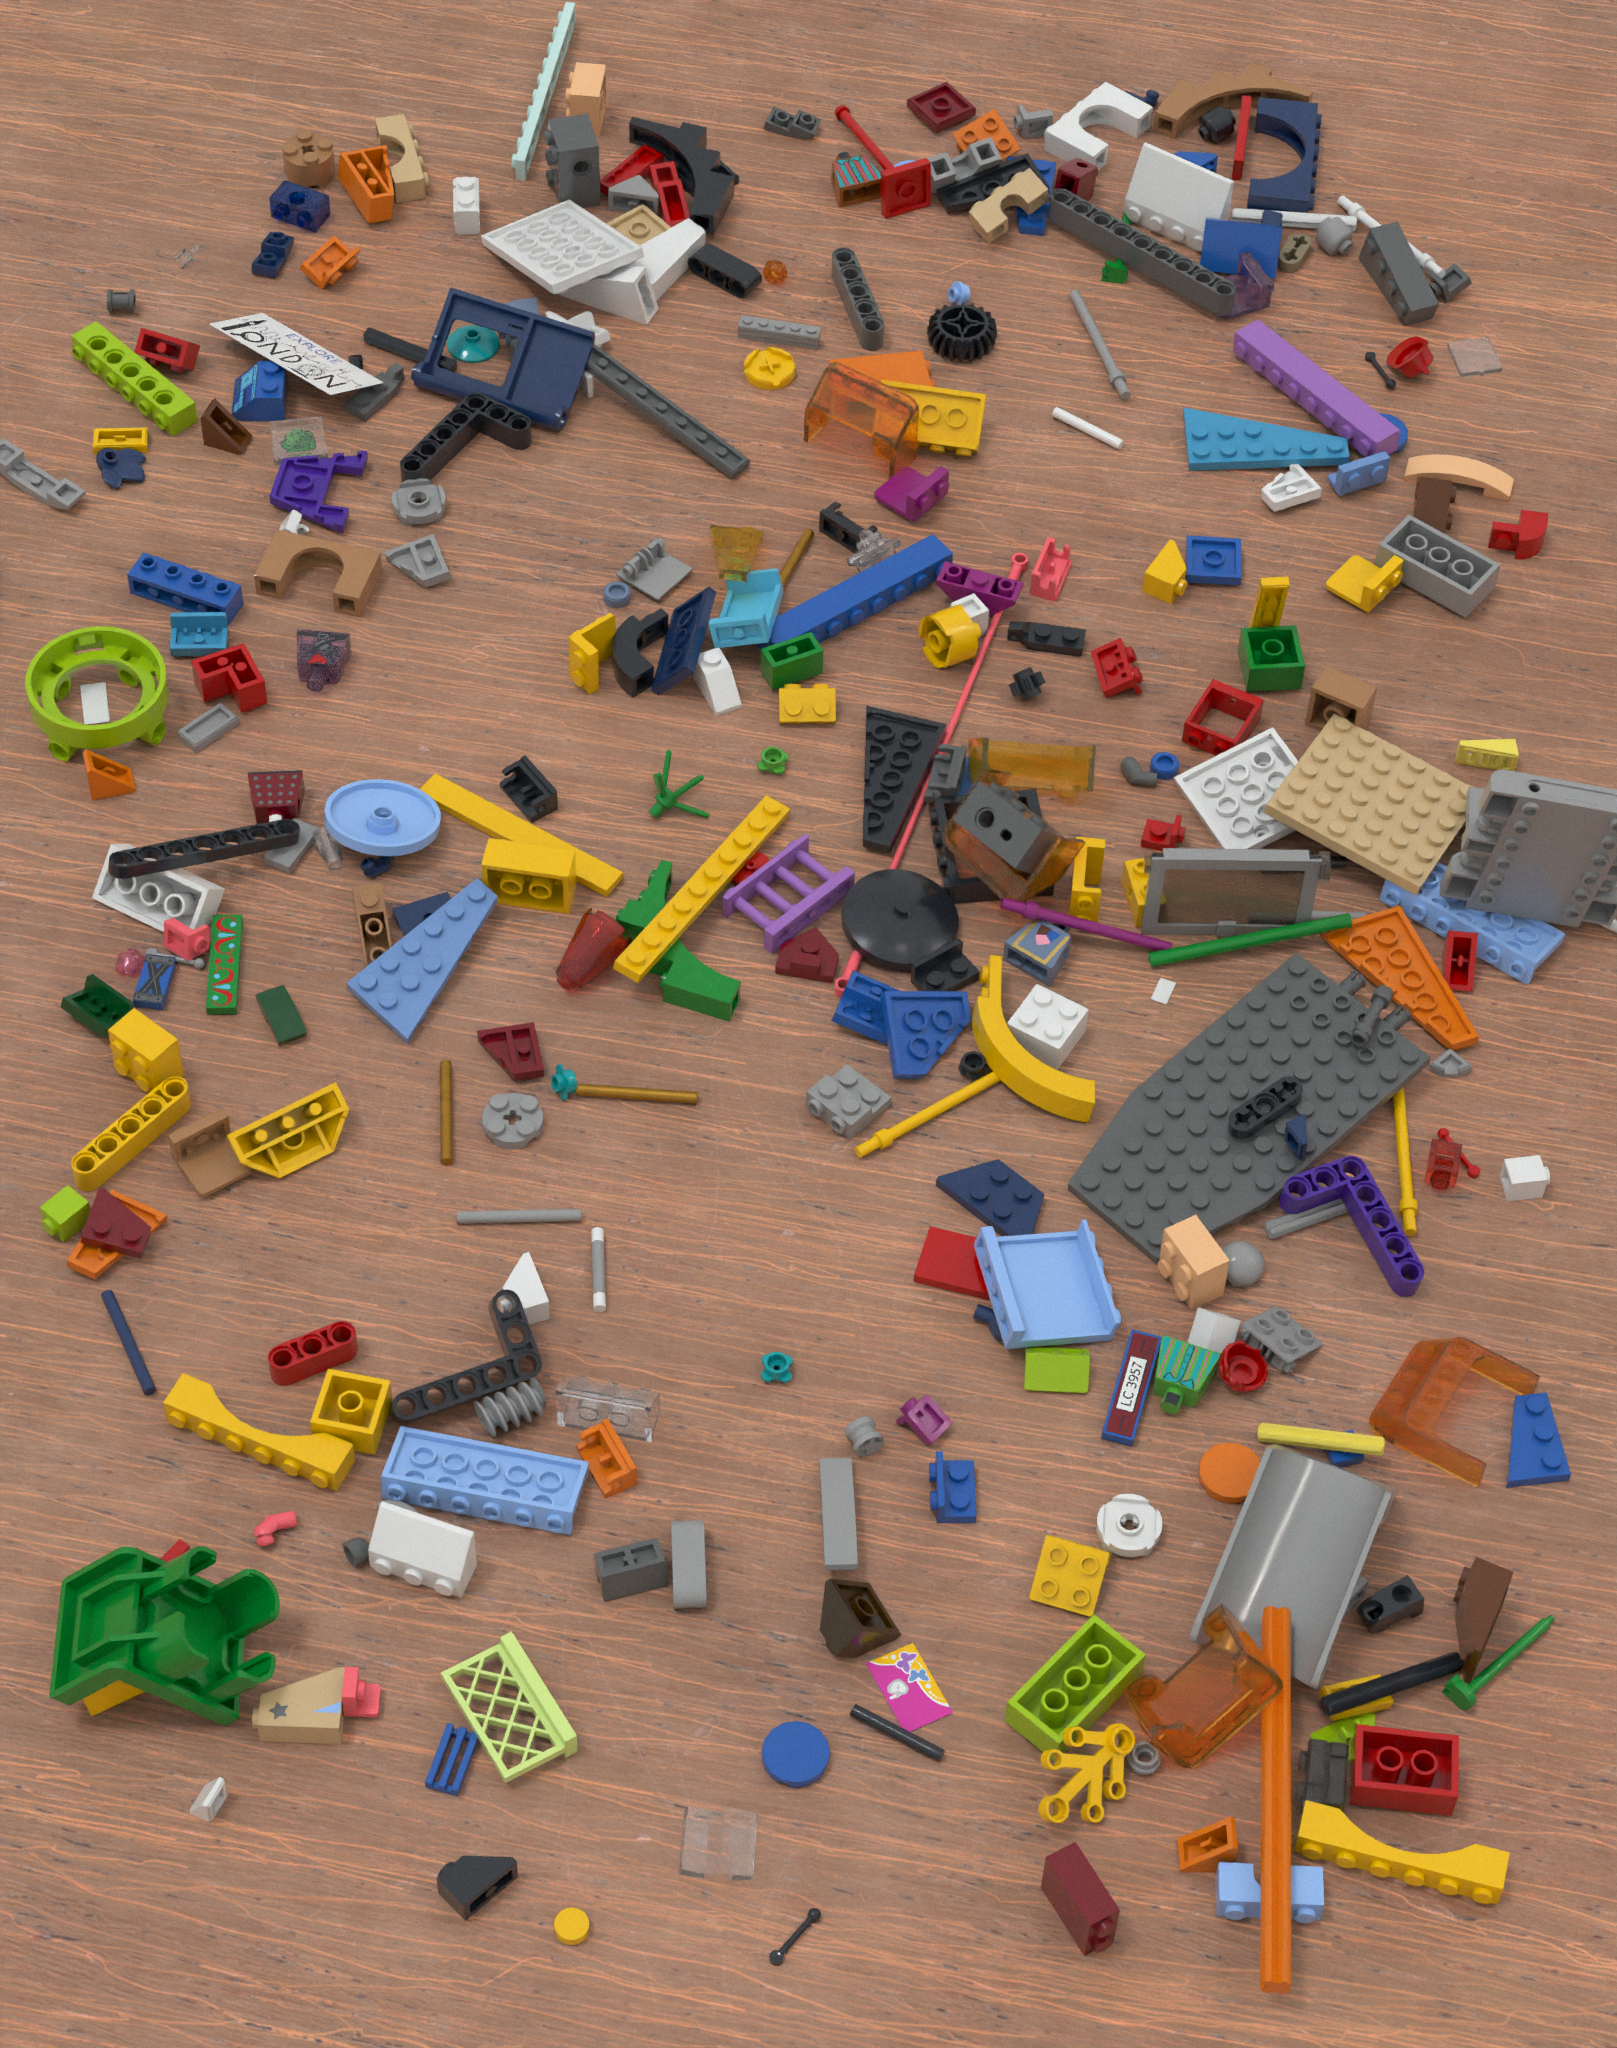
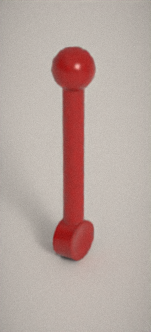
(1473, 1170)

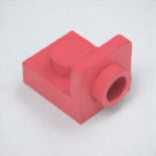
(186, 941)
(358, 1697)

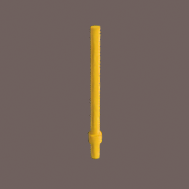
(885, 1137)
(1407, 1205)

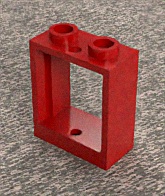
(1220, 697)

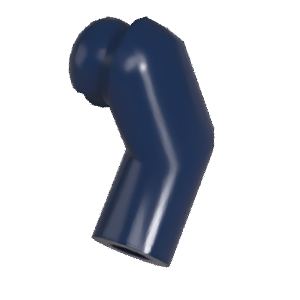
(376, 867)
(987, 1316)

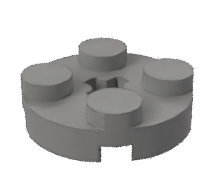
(409, 512)
(507, 1106)

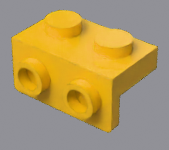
(807, 705)

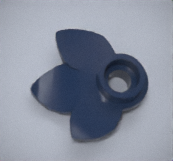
(120, 466)

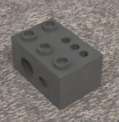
(573, 160)
(1006, 825)

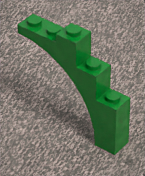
(684, 978)

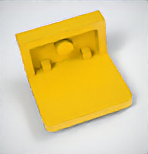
(1364, 582)
(589, 648)

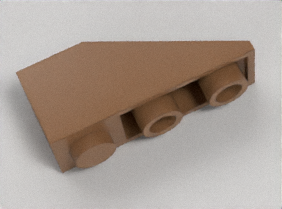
(371, 921)

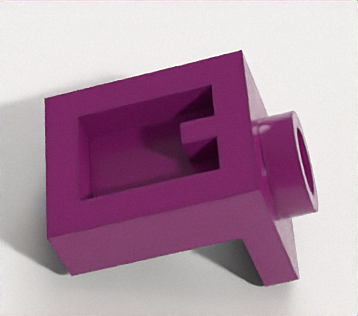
(924, 1418)

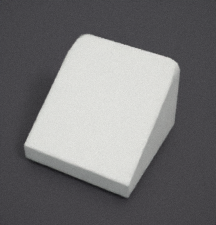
(209, 1800)

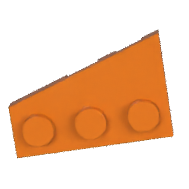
(94, 1260)

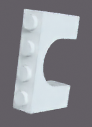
(1103, 106)

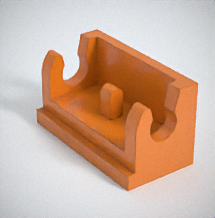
(607, 1459)

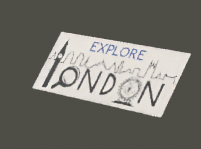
(296, 353)

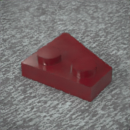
(514, 1050)
(115, 1227)

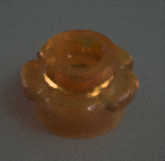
(775, 272)

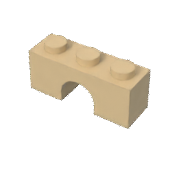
(1023, 191)

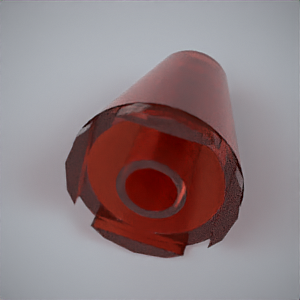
(591, 950)

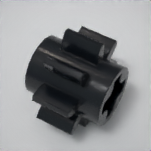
(1027, 683)

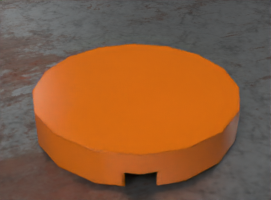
(1228, 1472)

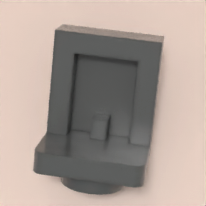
(1451, 284)

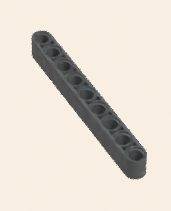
(1141, 252)

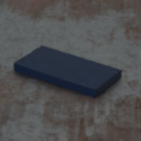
(683, 641)

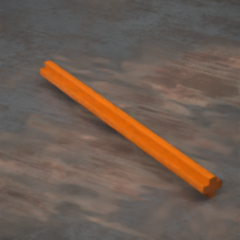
(1276, 1810)

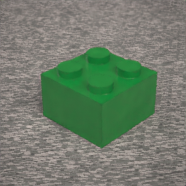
(1271, 658)

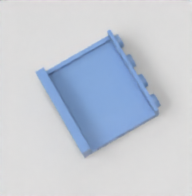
(1047, 1287)

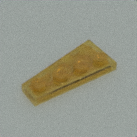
(735, 550)

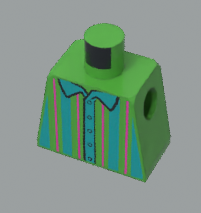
(1183, 1373)

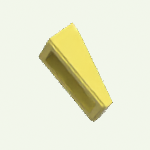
(1488, 754)

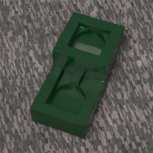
(281, 1014)

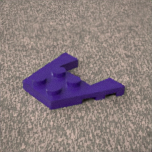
(305, 482)

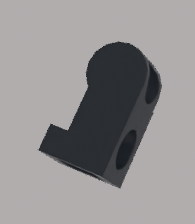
(1391, 1605)

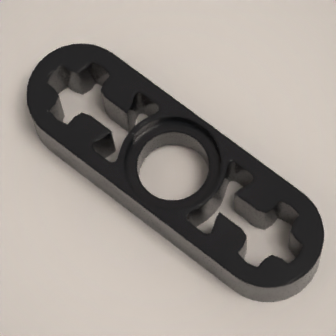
(1269, 1095)

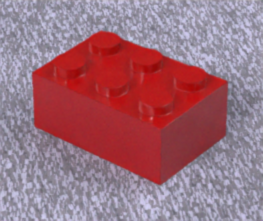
(1404, 1770)

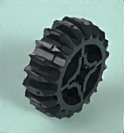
(962, 332)

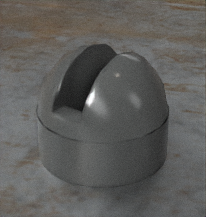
(356, 1551)

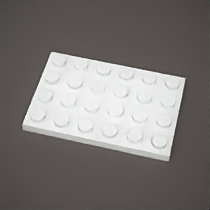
(562, 247)

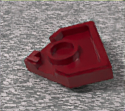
(808, 957)

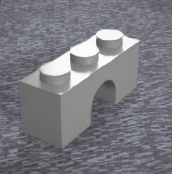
(975, 159)

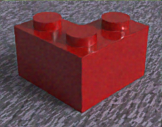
(231, 673)

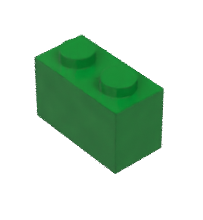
(791, 661)

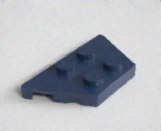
(995, 1196)

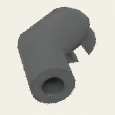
(1135, 774)

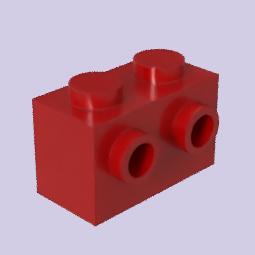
(168, 349)

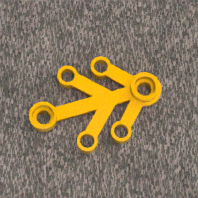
(1090, 1771)

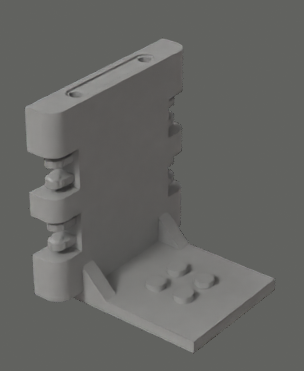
(1538, 850)

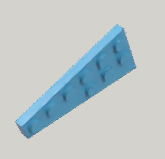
(1239, 443)

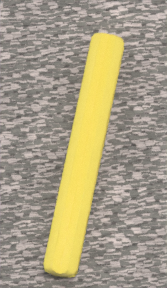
(1321, 1439)

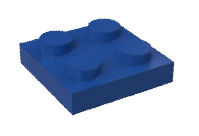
(1213, 560)

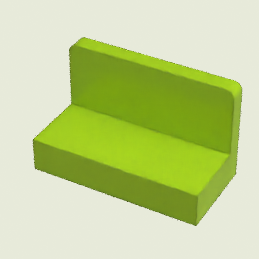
(1056, 1369)

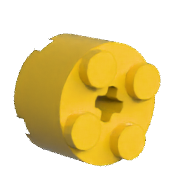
(949, 636)

